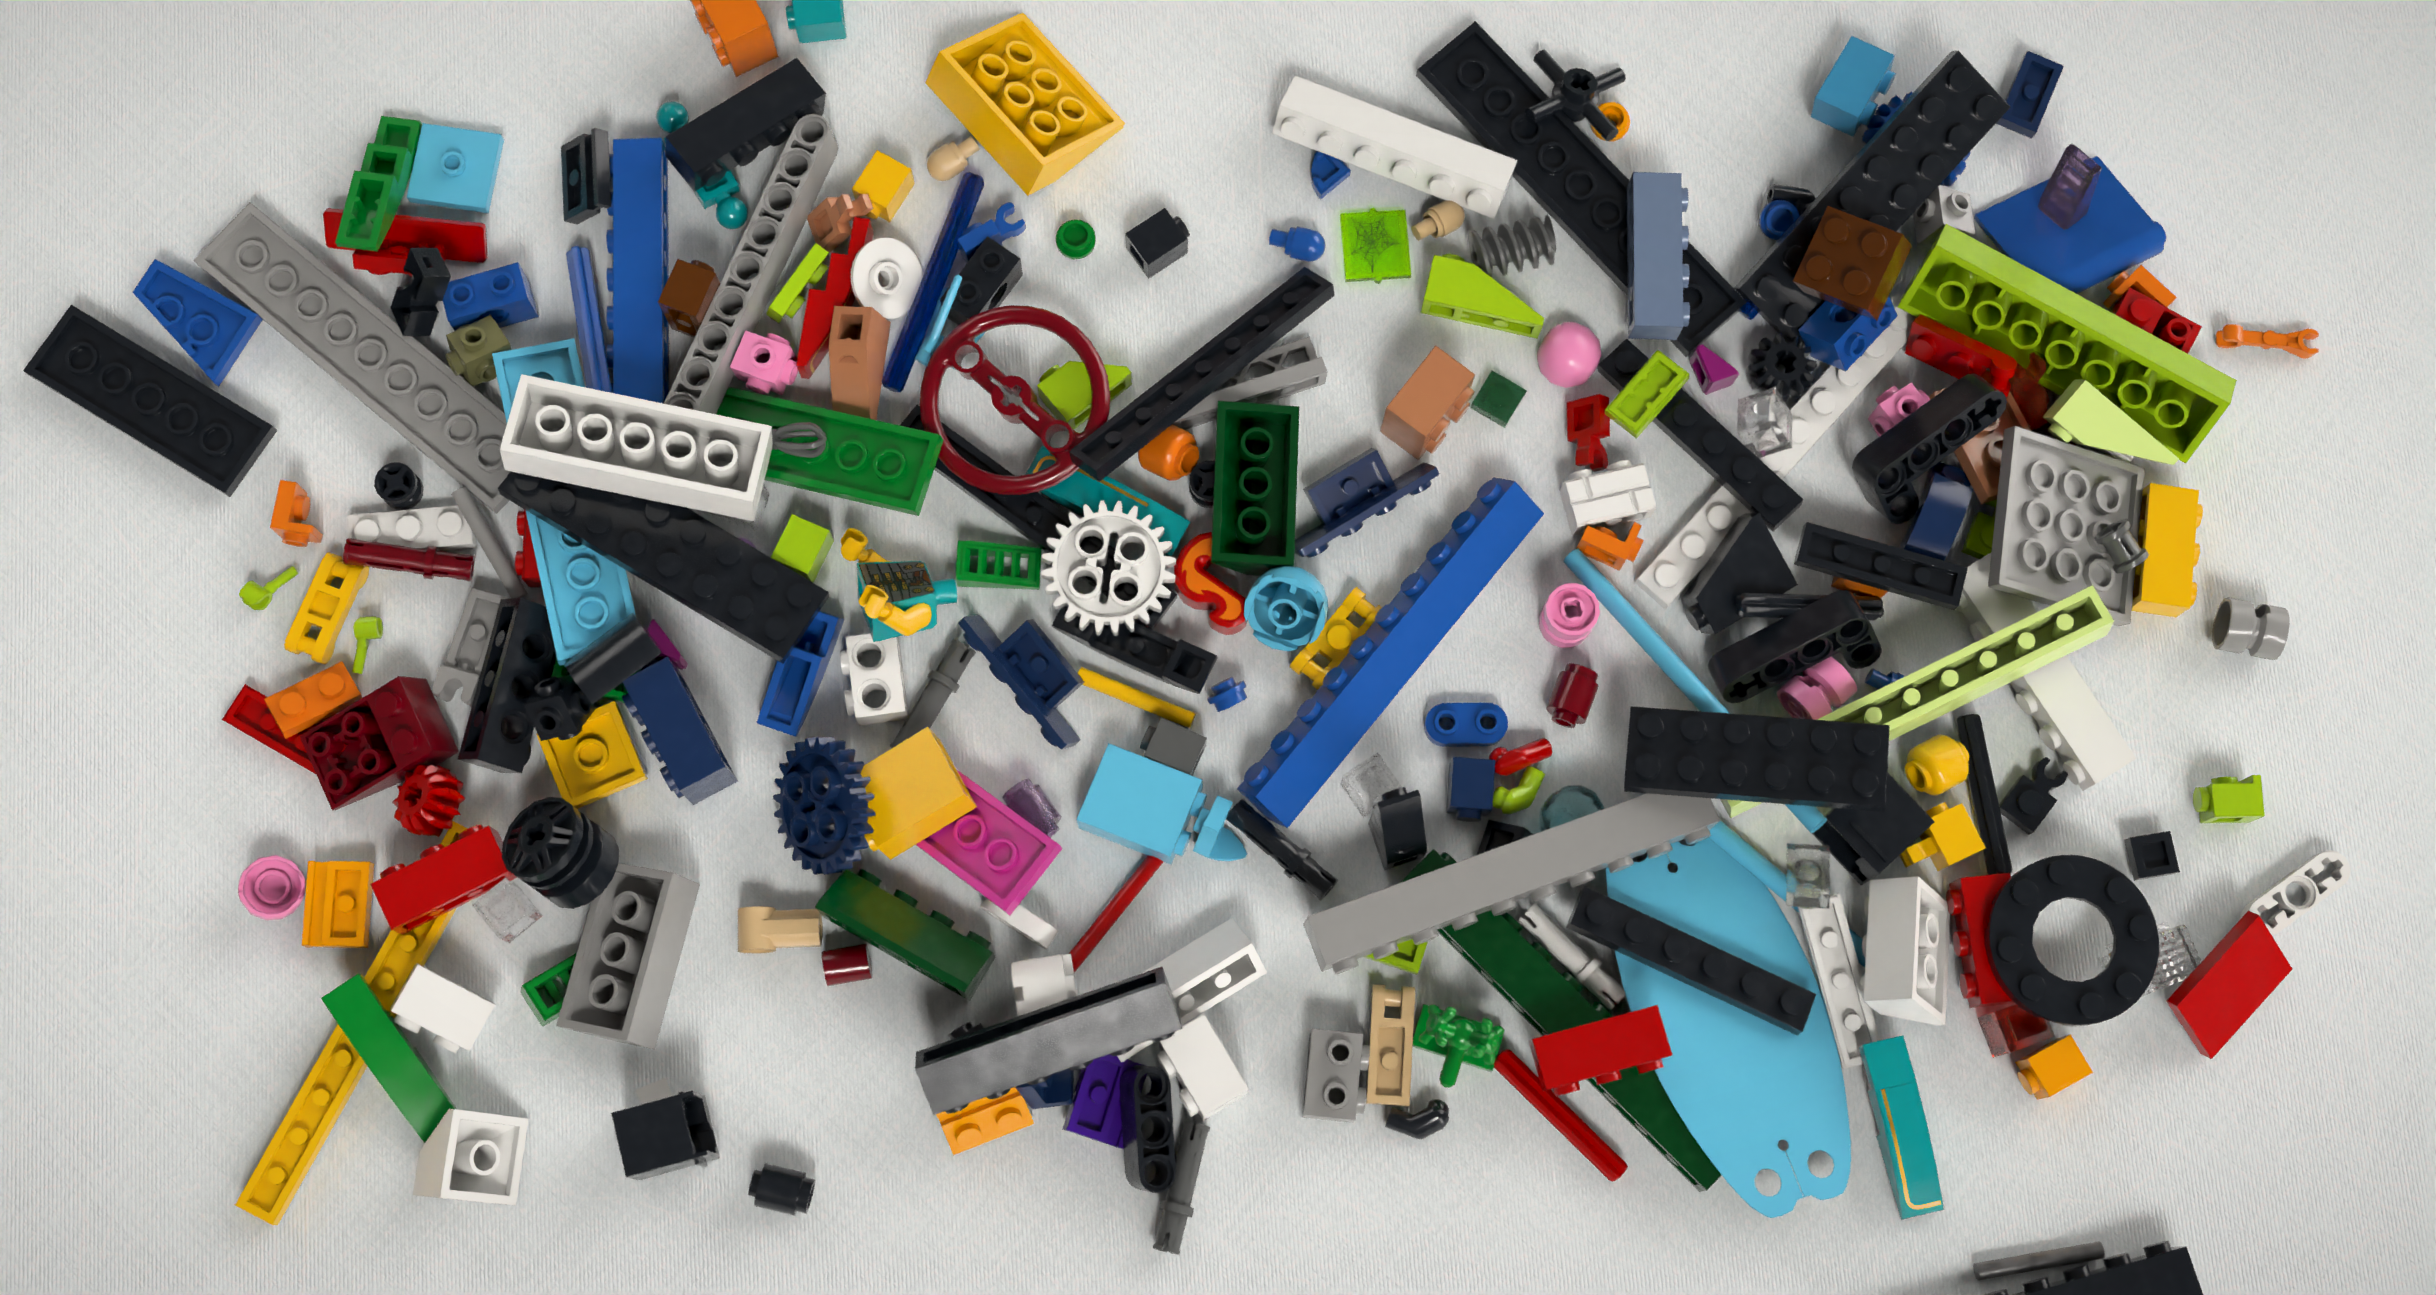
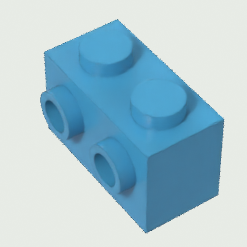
(1853, 86)

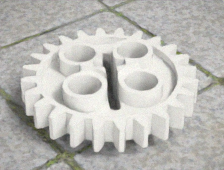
(1072, 562)

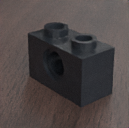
(985, 281)

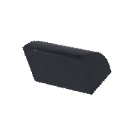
(612, 658)

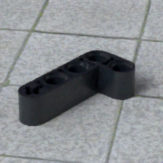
(1921, 441)
(1794, 645)

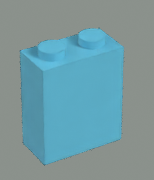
(1141, 804)

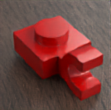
(1586, 427)

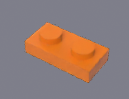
(313, 699)

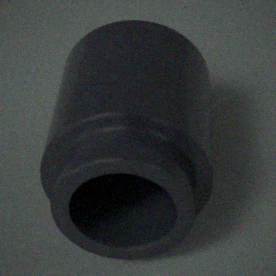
(781, 1189)

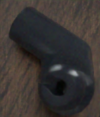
(1799, 197)
(1421, 1124)

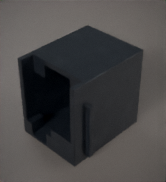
(1873, 839)
(665, 1135)

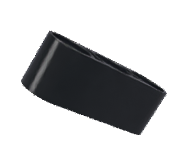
(1160, 1144)

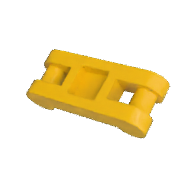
(325, 608)
(1335, 637)

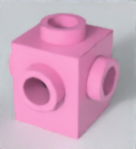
(765, 363)
(1896, 406)

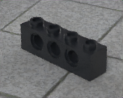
(494, 698)

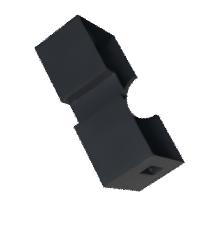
(422, 293)

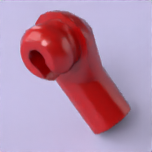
(1514, 760)

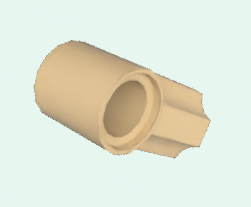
(765, 929)

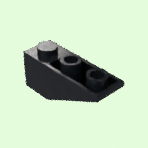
(1398, 828)

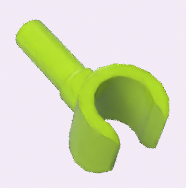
(260, 597)
(365, 629)

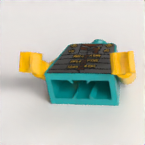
(895, 595)

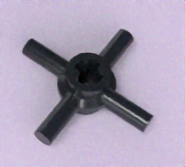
(1575, 94)

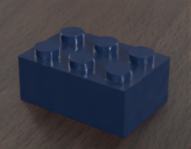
(677, 732)

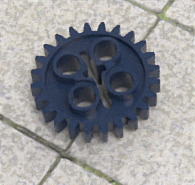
(824, 805)

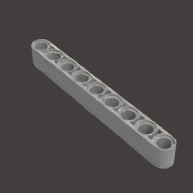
(754, 257)

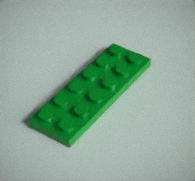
(861, 458)

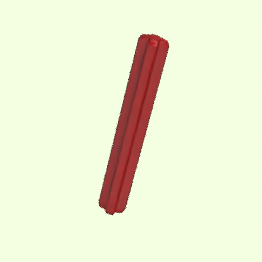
(1560, 1115)

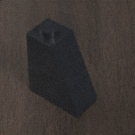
(1740, 564)

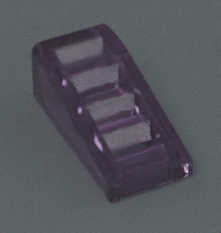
(2067, 192)

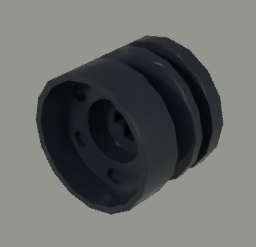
(560, 853)

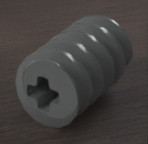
(1513, 246)

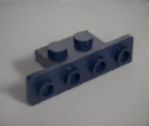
(1355, 494)
(1032, 671)

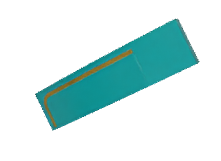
(1084, 489)
(1902, 1127)

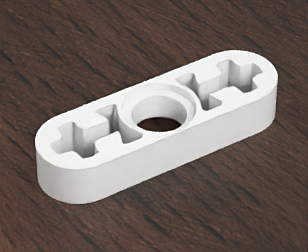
(2311, 868)

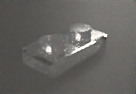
(1807, 876)

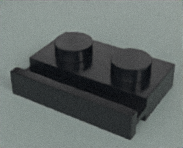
(586, 176)

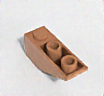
(857, 359)

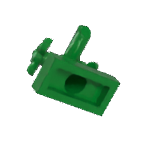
(1457, 1040)

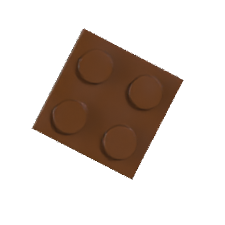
(1852, 263)

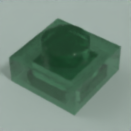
(1498, 399)

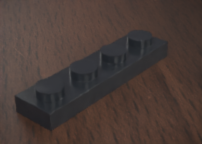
(1880, 566)

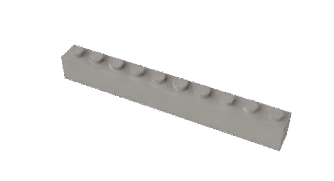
(1505, 875)

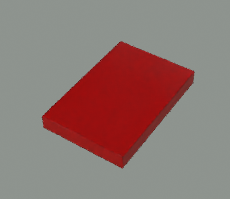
(2229, 984)

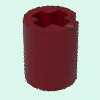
(846, 964)

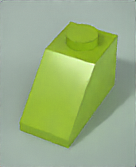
(1068, 390)

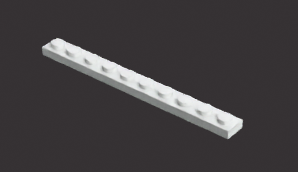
(1810, 420)

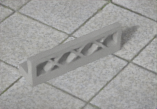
(1266, 388)

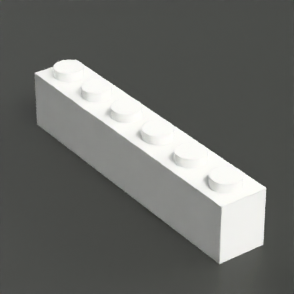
(1394, 146)
(2053, 694)

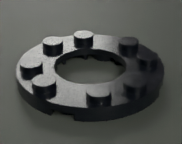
(2025, 977)

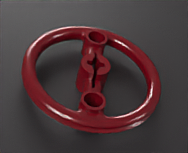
(959, 344)

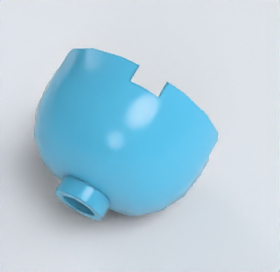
(1286, 608)

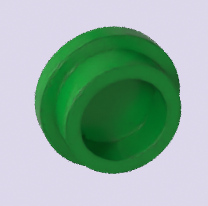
(1075, 239)

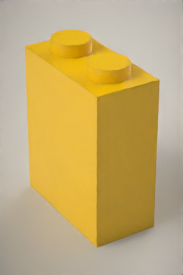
(913, 793)

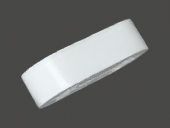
(1024, 923)

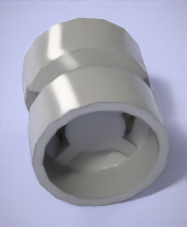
(2243, 627)

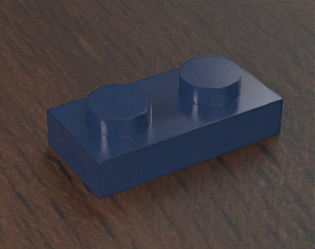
(2030, 94)

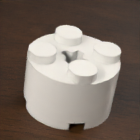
(1042, 982)

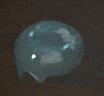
(1567, 805)

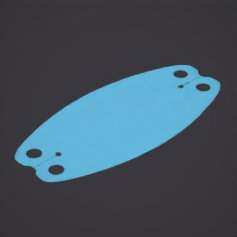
(1730, 1072)

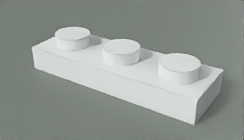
(414, 528)

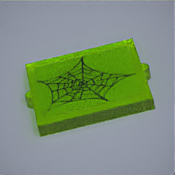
(1375, 245)

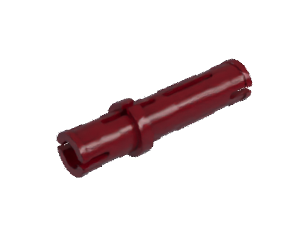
(415, 560)

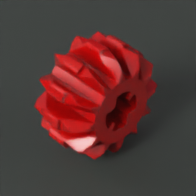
(428, 800)

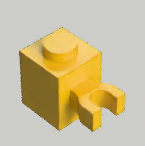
(1946, 840)

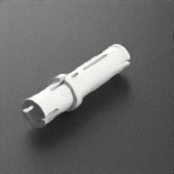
(1572, 956)

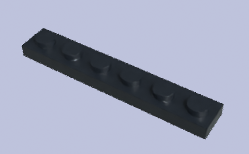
(1710, 444)
(1691, 961)

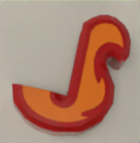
(1204, 591)

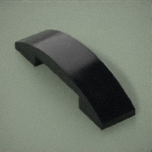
(1145, 651)

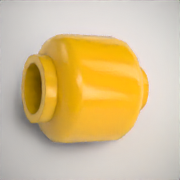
(1937, 765)

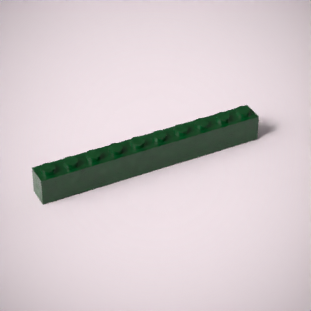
(1554, 1004)

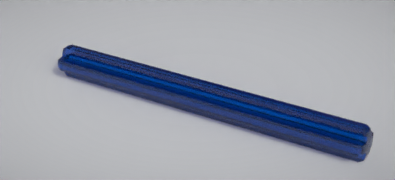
(932, 282)

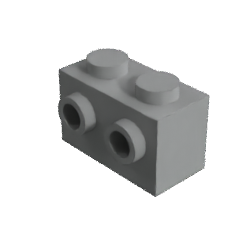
(1334, 1074)

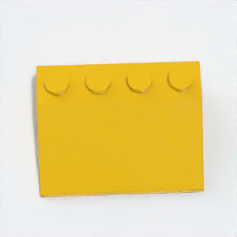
(1022, 102)

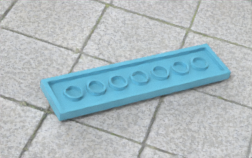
(579, 586)

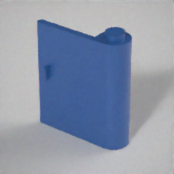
(2095, 248)

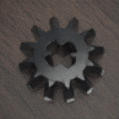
(1783, 353)

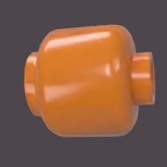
(1170, 454)

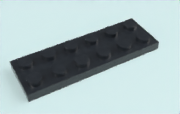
(150, 400)
(1757, 758)

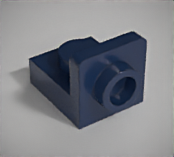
(1050, 1093)

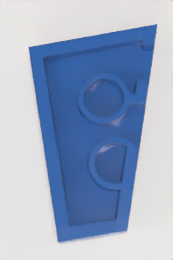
(198, 318)

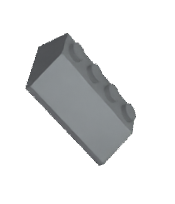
(629, 956)

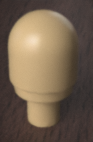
(951, 159)
(1439, 220)

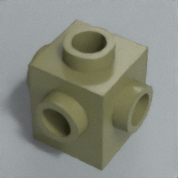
(472, 350)

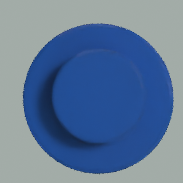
(1777, 218)
(1227, 694)

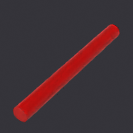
(1114, 910)

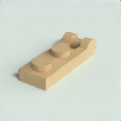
(1390, 1047)

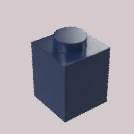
(1470, 788)

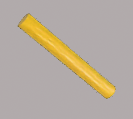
(1136, 697)

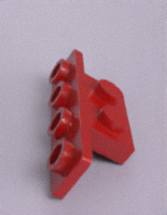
(453, 238)

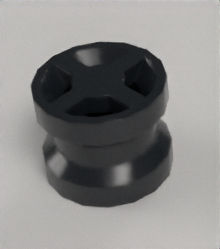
(1205, 472)
(392, 479)

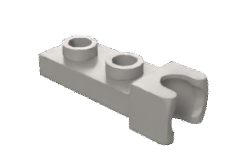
(468, 648)

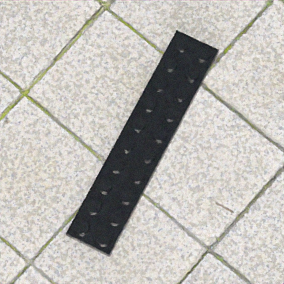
(1562, 169)

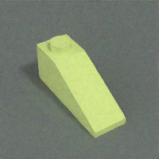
(2094, 421)

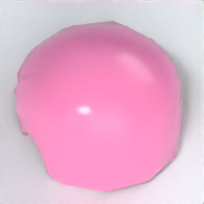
(1569, 354)
(271, 887)

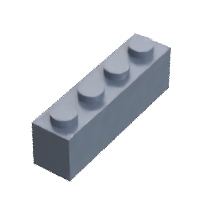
(1656, 256)

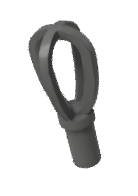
(797, 449)

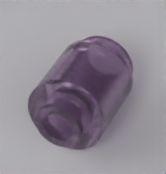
(1034, 806)

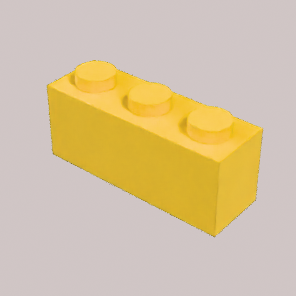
(2168, 534)

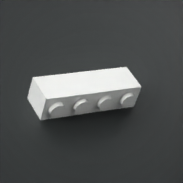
(1208, 972)

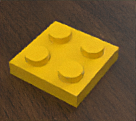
(595, 760)

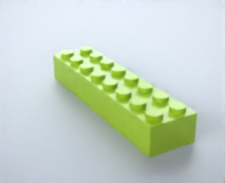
(2026, 313)

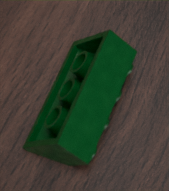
(1254, 486)
(906, 932)

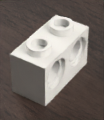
(885, 676)

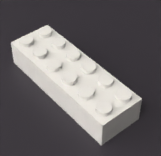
(636, 447)

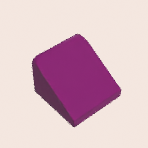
(1711, 370)
(666, 646)

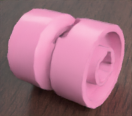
(1569, 615)
(1818, 690)

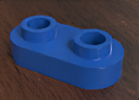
(1466, 724)

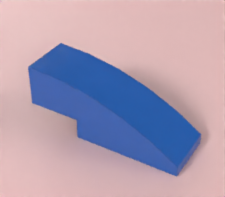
(799, 678)

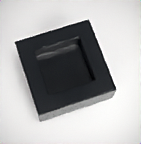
(2152, 855)

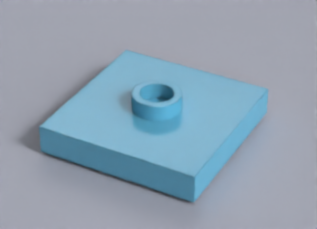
(455, 168)

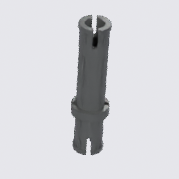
(937, 691)
(1179, 1196)

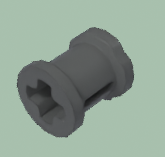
(2121, 546)

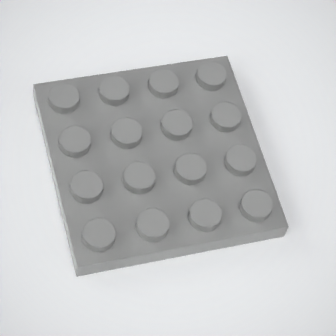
(2047, 518)

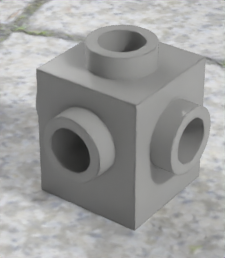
(1943, 208)

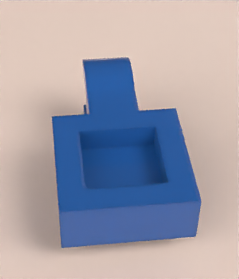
(997, 231)

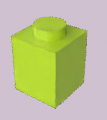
(803, 547)

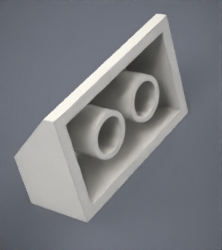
(1906, 950)

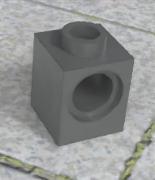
(1173, 746)

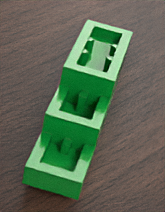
(379, 185)
(389, 1055)

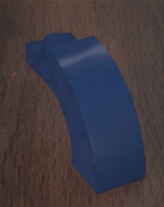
(1939, 512)

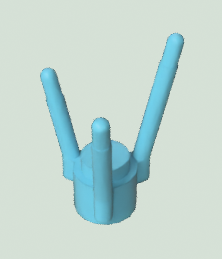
(937, 323)

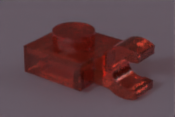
(2028, 393)

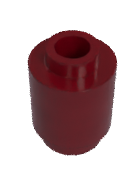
(1573, 695)

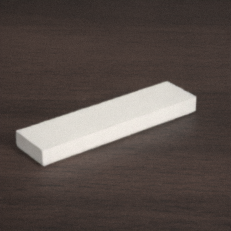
(1839, 979)

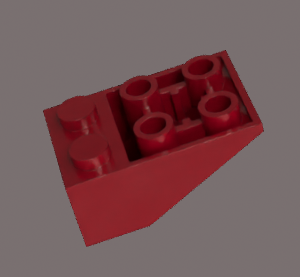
(387, 737)

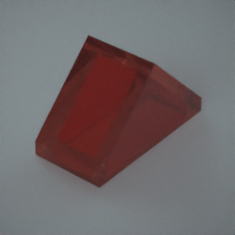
(2013, 1030)

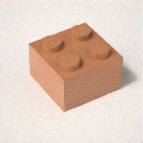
(1427, 403)

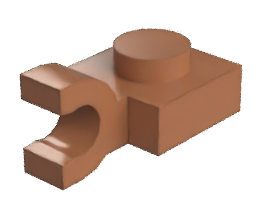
(831, 219)

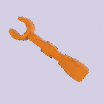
(2235, 336)

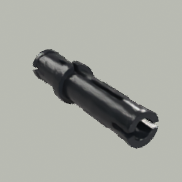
(1287, 854)

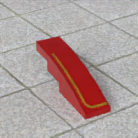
(821, 303)

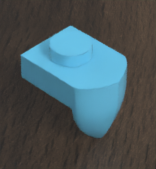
(1214, 839)

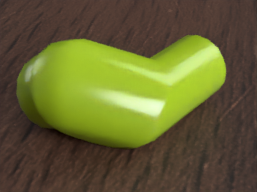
(1520, 796)

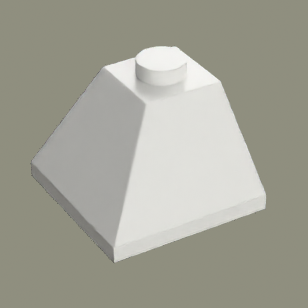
(472, 1158)

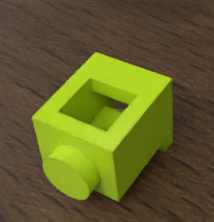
(2230, 800)

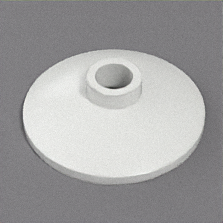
(900, 275)

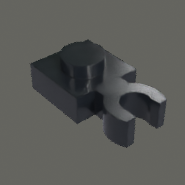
(2029, 799)

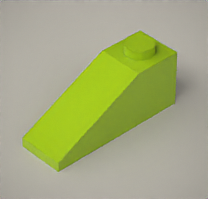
(1471, 296)

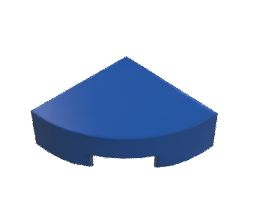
(1327, 173)

